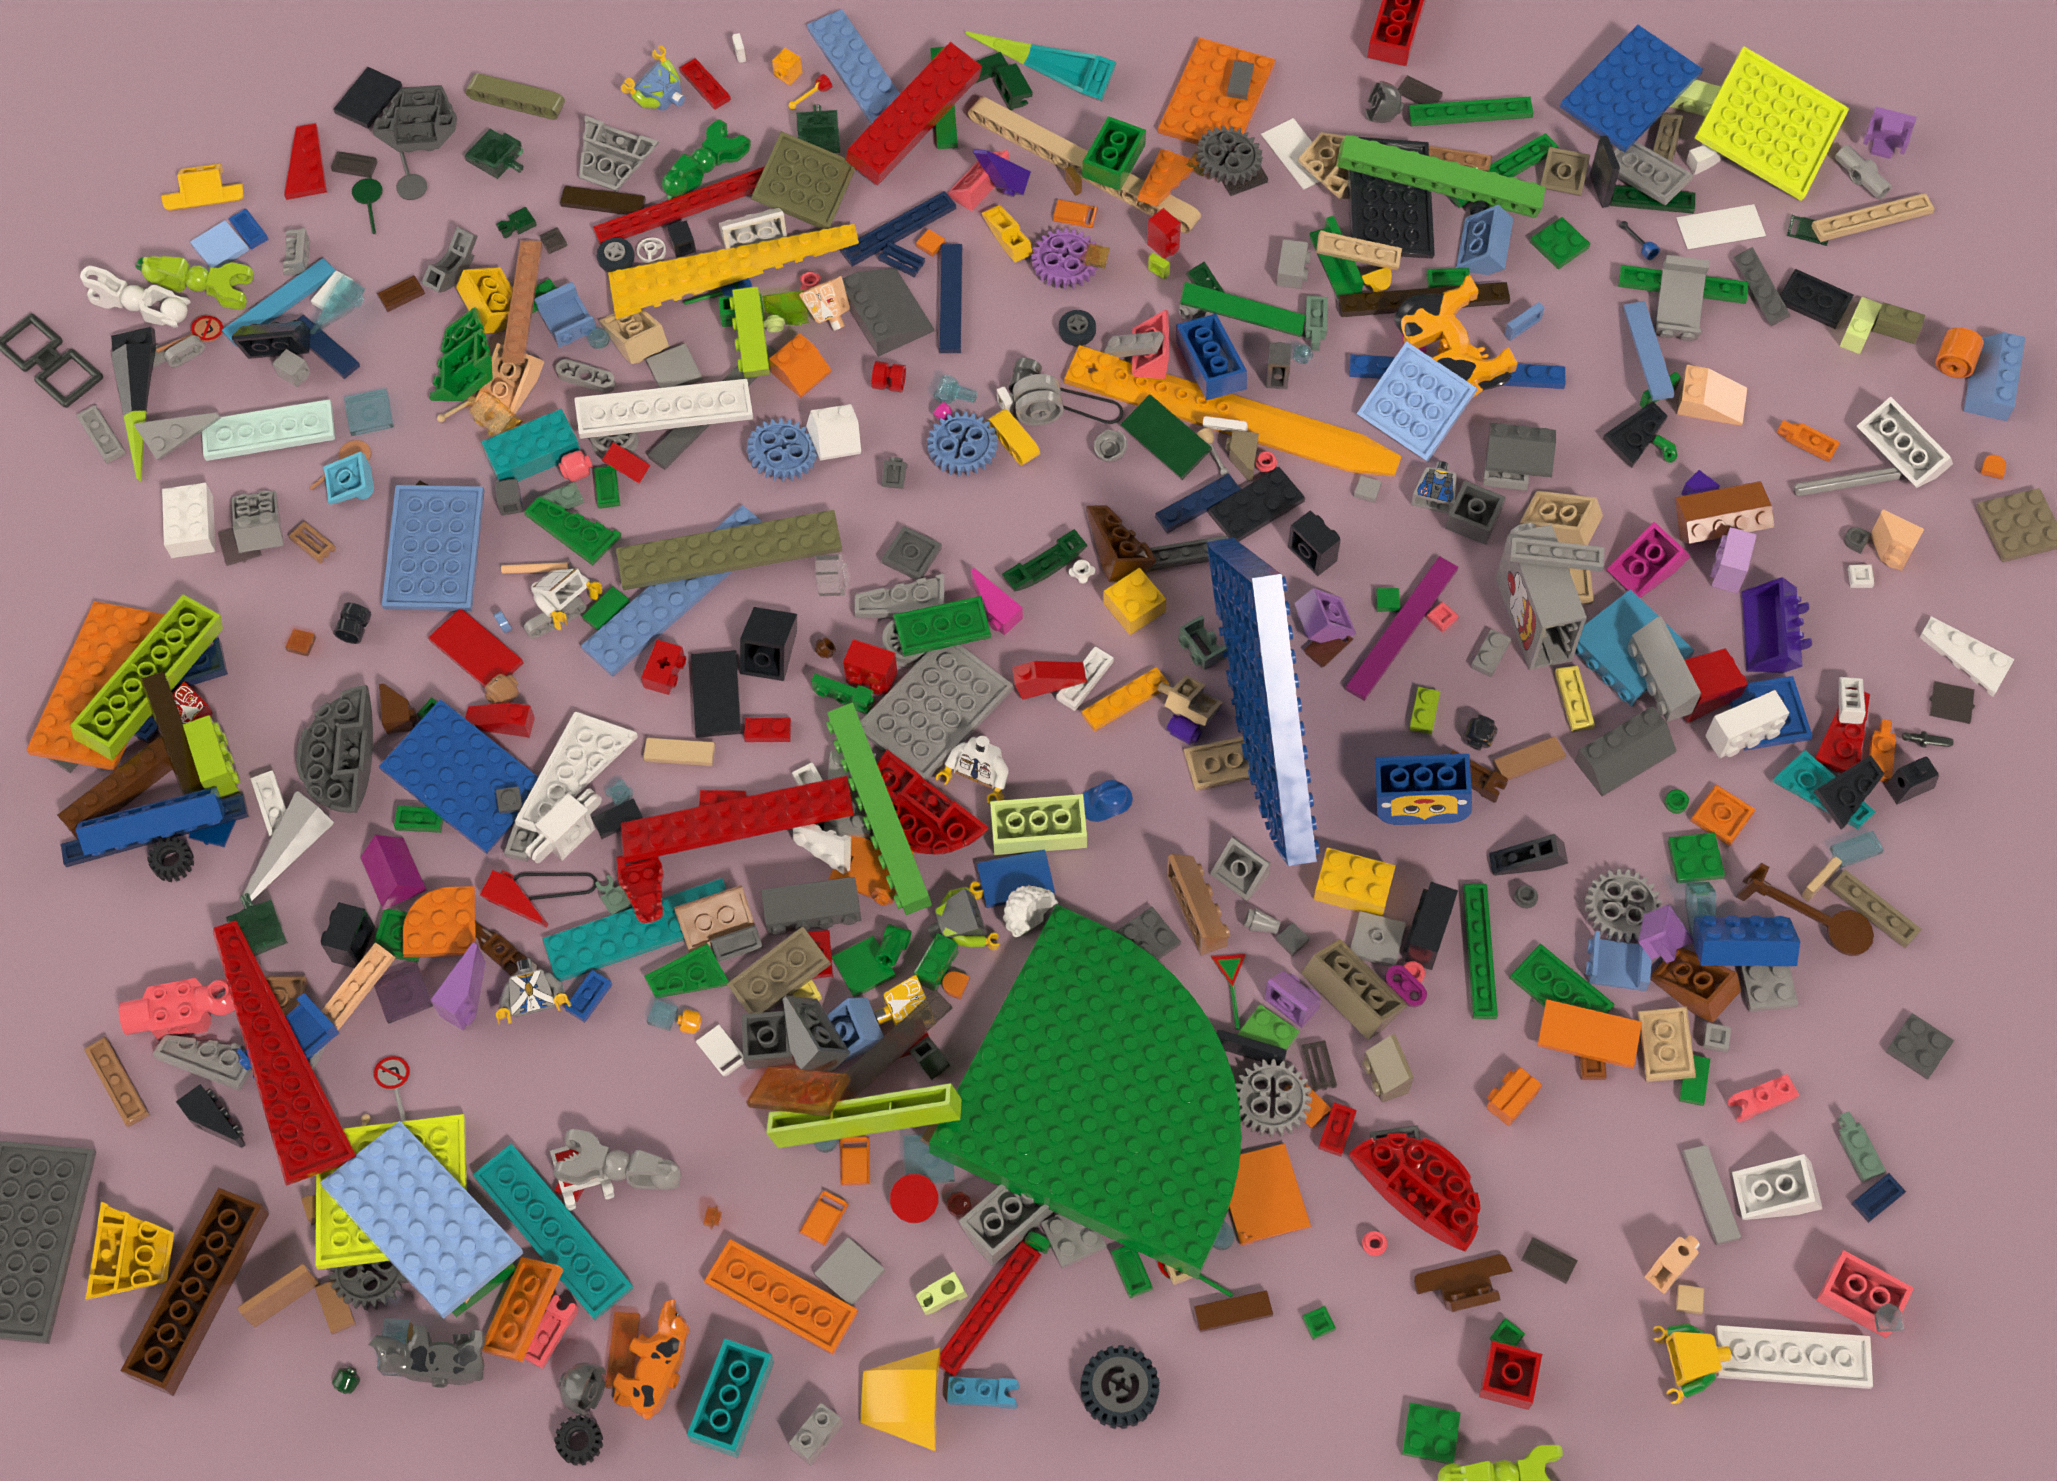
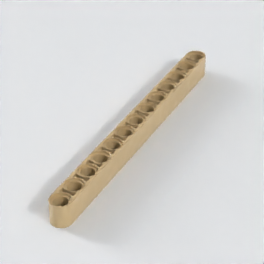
(1066, 154)

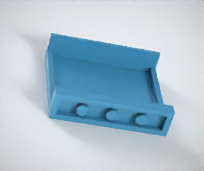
(1606, 641)

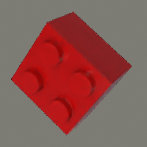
(870, 667)
(1510, 1375)

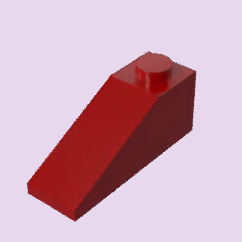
(1047, 676)
(502, 718)
(508, 894)

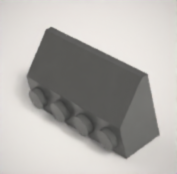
(1626, 751)
(811, 905)

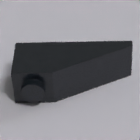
(1529, 856)

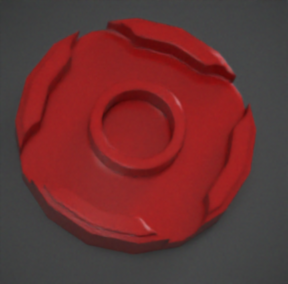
(914, 1198)

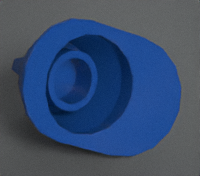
(1106, 800)

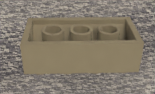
(1353, 988)

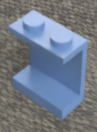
(1617, 964)

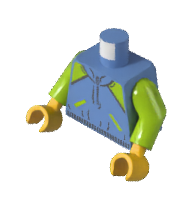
(658, 86)

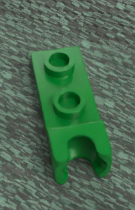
(843, 693)

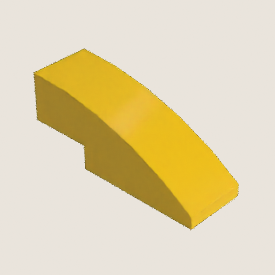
(1008, 233)

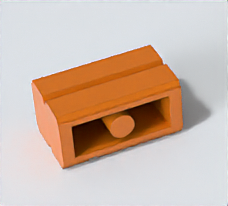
(1513, 1096)

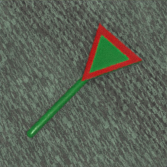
(1230, 967)

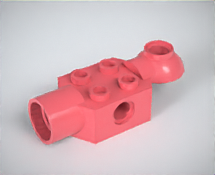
(176, 1008)

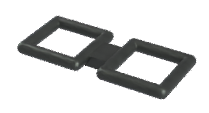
(49, 360)

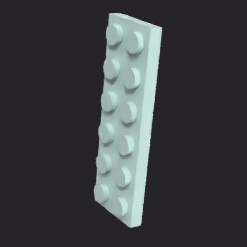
(269, 430)

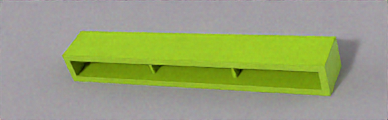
(867, 1116)

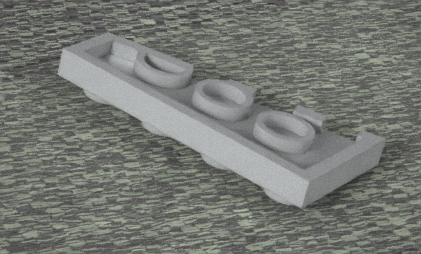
(900, 599)
(205, 1059)

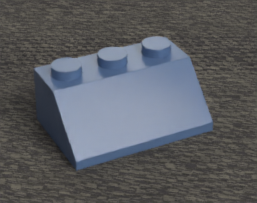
(1485, 241)

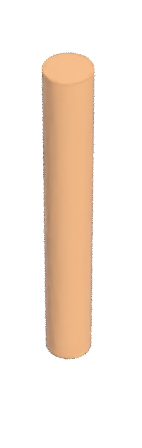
(533, 568)

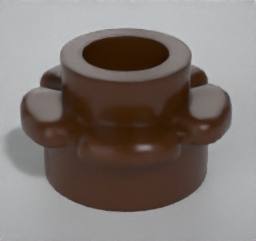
(825, 648)

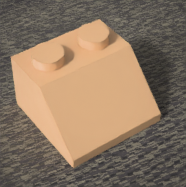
(1894, 539)

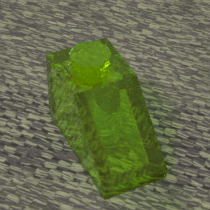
(787, 306)

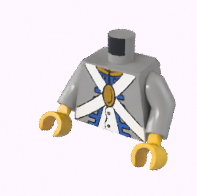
(530, 993)

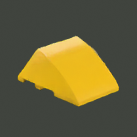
(127, 1254)
(903, 1398)

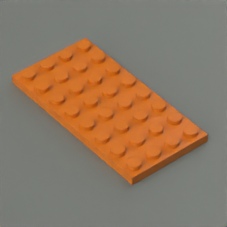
(99, 651)

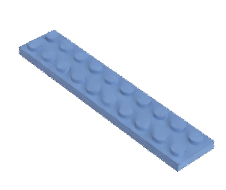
(654, 611)

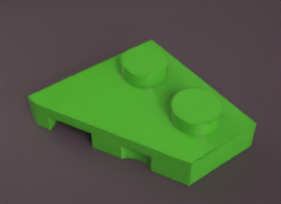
(1269, 1029)

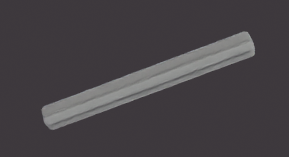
(1846, 481)

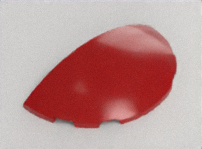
(927, 816)
(1423, 1185)

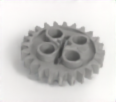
(1625, 887)
(1294, 1099)

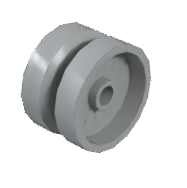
(1038, 400)

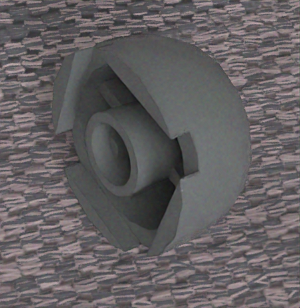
(1385, 103)
(582, 1387)

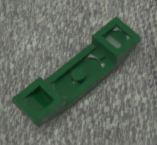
(1047, 563)

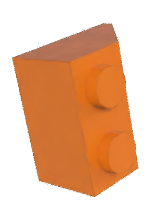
(799, 365)

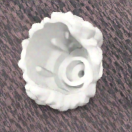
(1027, 908)

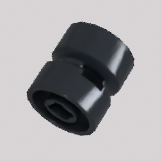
(352, 623)

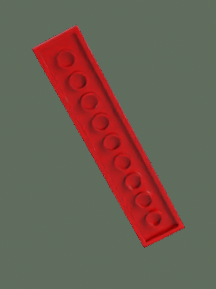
(736, 819)

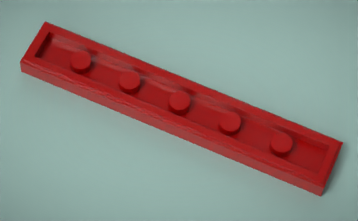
(988, 1308)

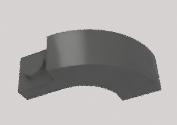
(458, 257)

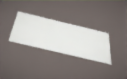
(1289, 144)
(1721, 226)

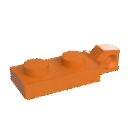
(1809, 439)
(1883, 748)

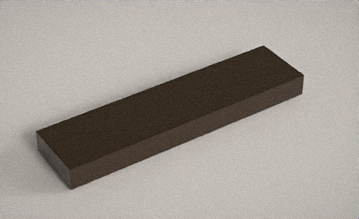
(601, 200)

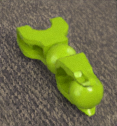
(176, 275)
(1529, 1469)

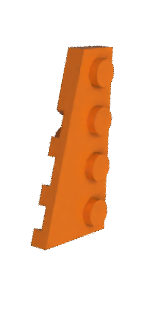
(1163, 177)

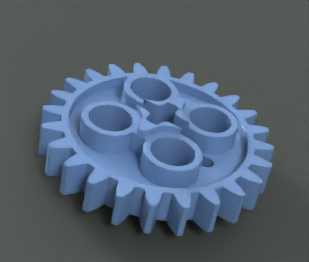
(980, 449)
(781, 450)

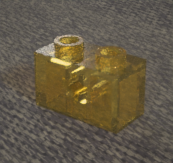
(494, 415)

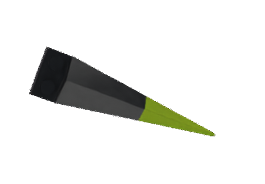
(133, 365)

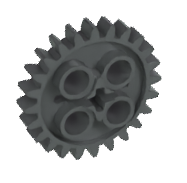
(1238, 165)
(356, 1287)

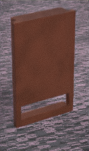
(1324, 652)

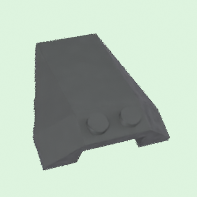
(417, 119)

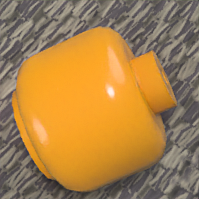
(689, 1021)

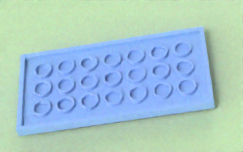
(421, 1219)

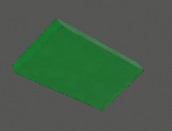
(942, 626)
(1549, 978)

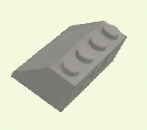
(1664, 670)
(1002, 1222)

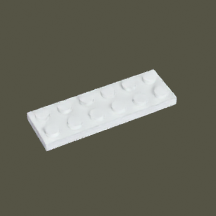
(1796, 1357)

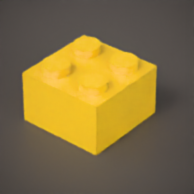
(1134, 601)

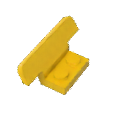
(202, 187)

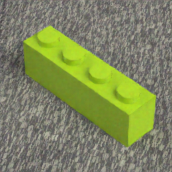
(751, 332)

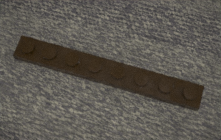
(1390, 301)

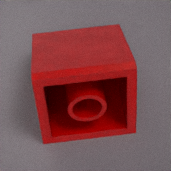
(1717, 681)

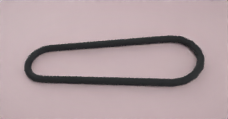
(1097, 398)
(559, 874)

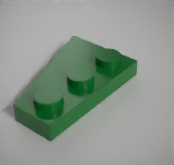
(687, 974)

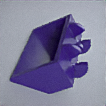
(1773, 627)

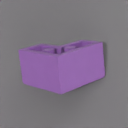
(1663, 934)

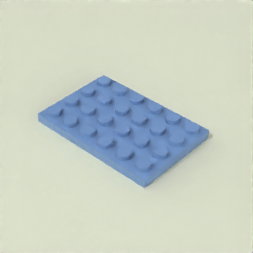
(433, 548)

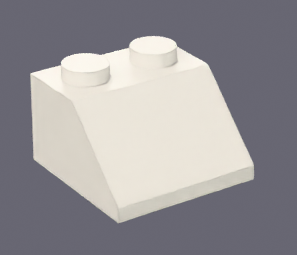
(834, 432)

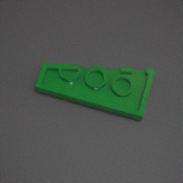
(578, 534)

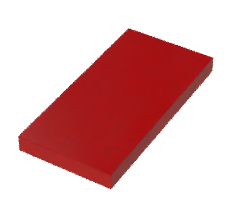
(474, 648)

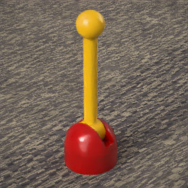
(822, 84)

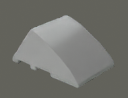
(611, 154)

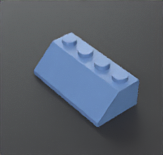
(1996, 377)

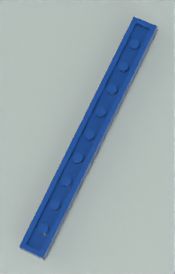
(1525, 375)

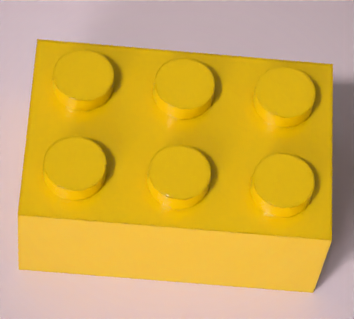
(1354, 882)

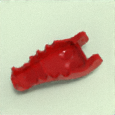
(643, 887)

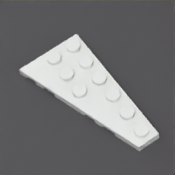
(577, 759)

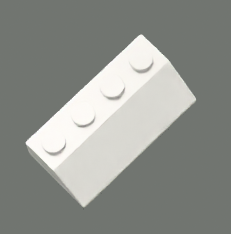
(1905, 443)

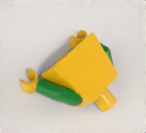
(1692, 1357)

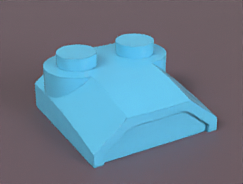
(349, 479)

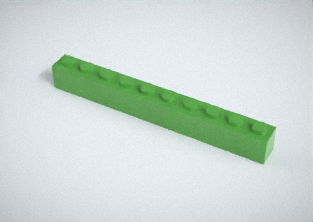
(1440, 176)
(879, 809)

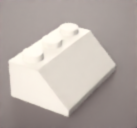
(753, 228)

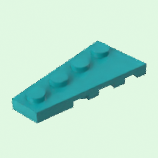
(1807, 775)

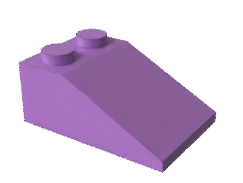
(460, 992)

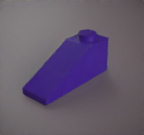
(1003, 173)

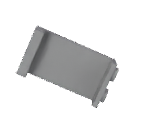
(1681, 297)

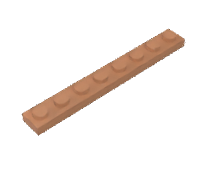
(522, 302)

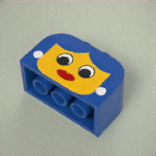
(1423, 789)

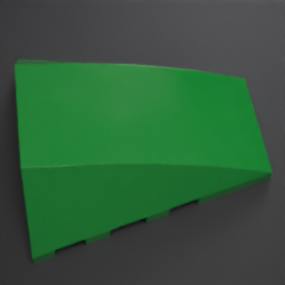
(465, 360)

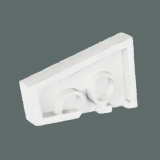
(825, 845)

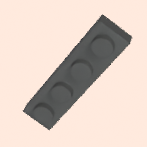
(1761, 286)

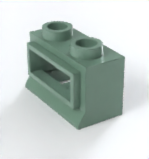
(1196, 627)

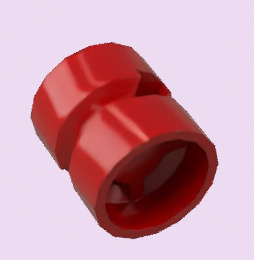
(888, 376)

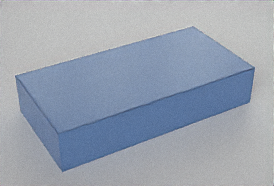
(1524, 321)

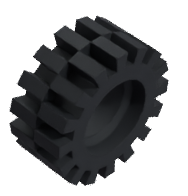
(165, 848)
(589, 1451)

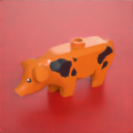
(658, 1365)

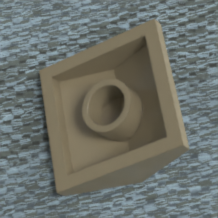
(1565, 171)

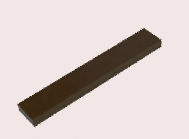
(172, 732)

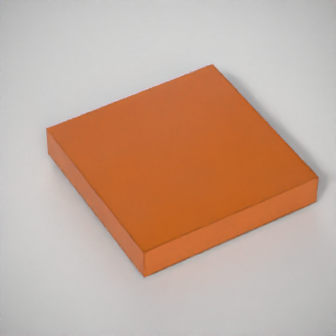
(1723, 815)

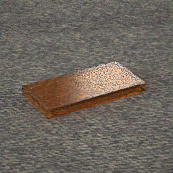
(798, 1091)

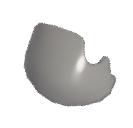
(1110, 445)

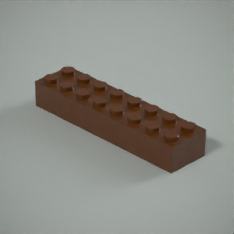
(195, 1292)

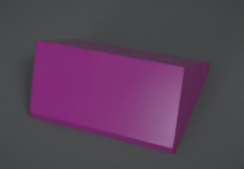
(391, 870)

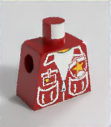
(190, 704)

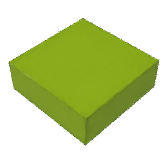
(1159, 266)

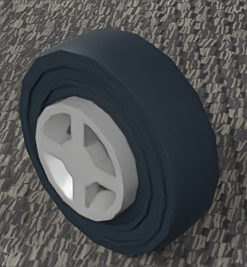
(610, 249)

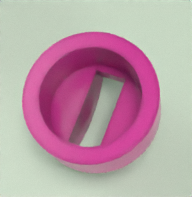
(942, 411)

